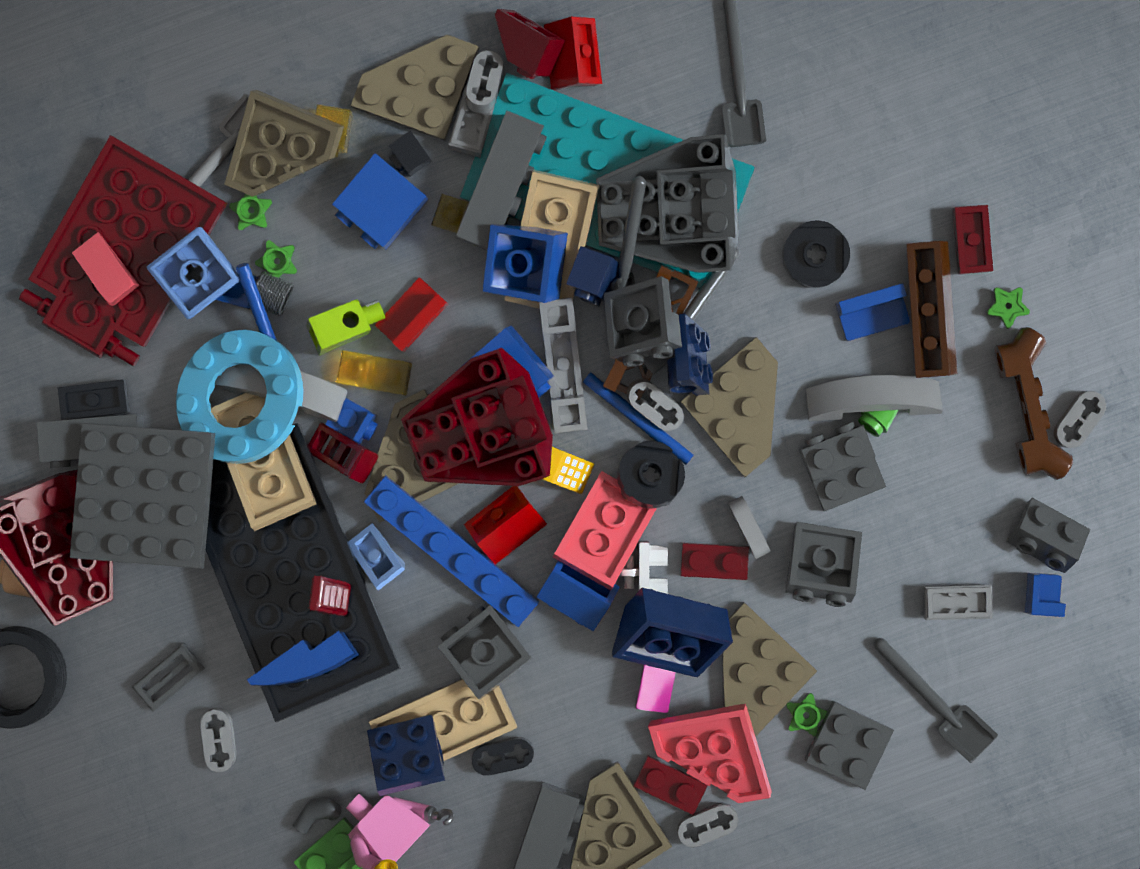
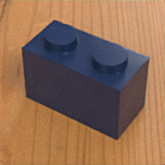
(592, 275)

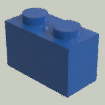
(576, 595)

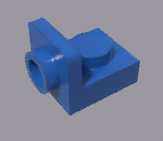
(355, 422)

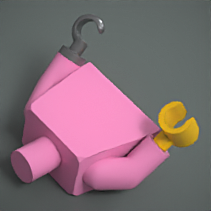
(389, 829)

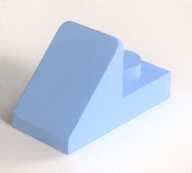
(376, 556)

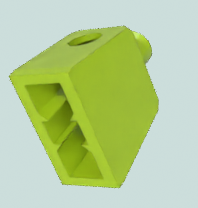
(330, 332)

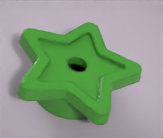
(257, 217)
(273, 252)
(1017, 307)
(815, 715)

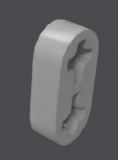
(477, 80)
(650, 410)
(1085, 425)
(749, 527)
(210, 741)
(710, 832)

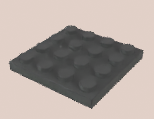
(142, 495)

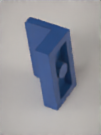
(873, 312)

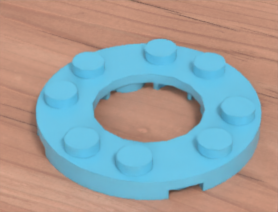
(282, 399)

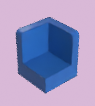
(1044, 595)

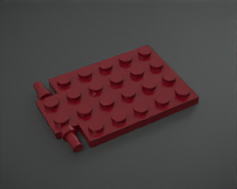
(140, 215)

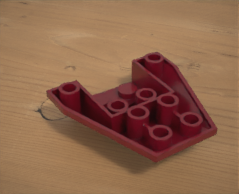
(482, 426)
(37, 548)

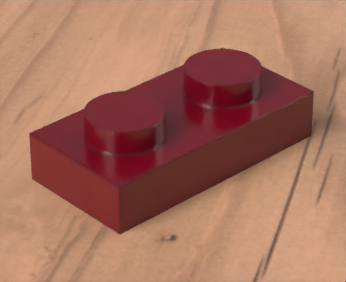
(972, 239)
(714, 561)
(670, 784)

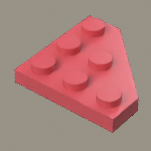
(715, 749)

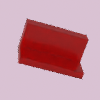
(579, 57)
(411, 314)
(505, 524)

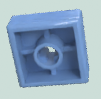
(171, 272)

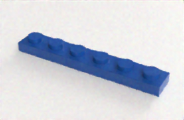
(451, 551)

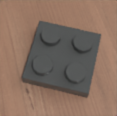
(849, 745)

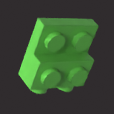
(331, 850)

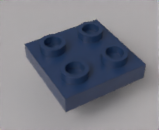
(689, 367)
(406, 755)

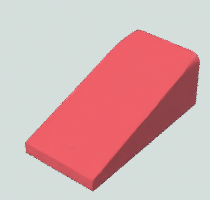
(105, 269)

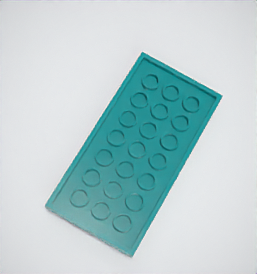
(582, 146)

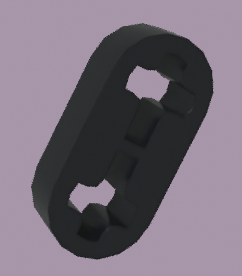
(503, 764)

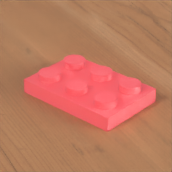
(603, 533)

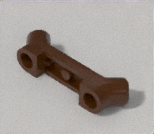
(1037, 452)

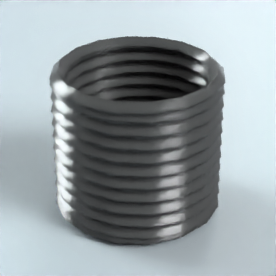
(274, 292)

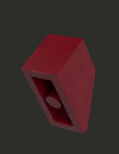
(528, 44)

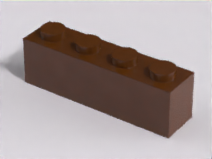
(932, 309)

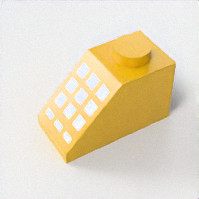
(569, 470)

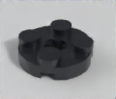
(829, 240)
(637, 488)

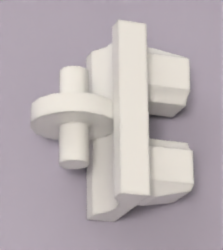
(648, 556)

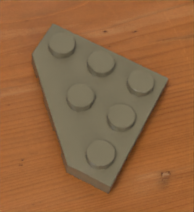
(420, 86)
(278, 144)
(740, 406)
(398, 460)
(760, 668)
(616, 825)

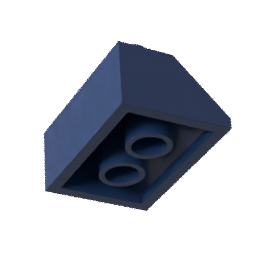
(672, 633)

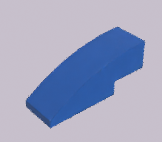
(306, 662)

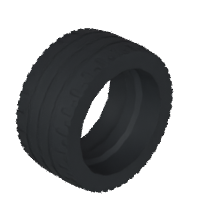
(54, 674)

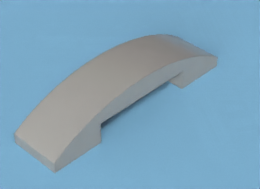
(564, 363)
(873, 393)
(319, 396)

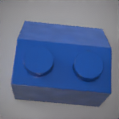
(525, 262)

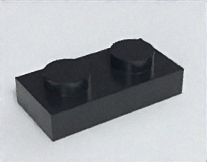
(93, 399)

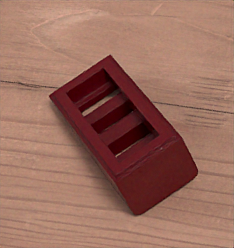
(358, 462)
(329, 596)

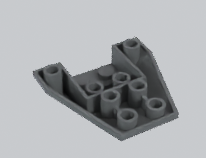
(686, 205)

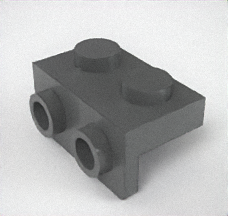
(1049, 536)

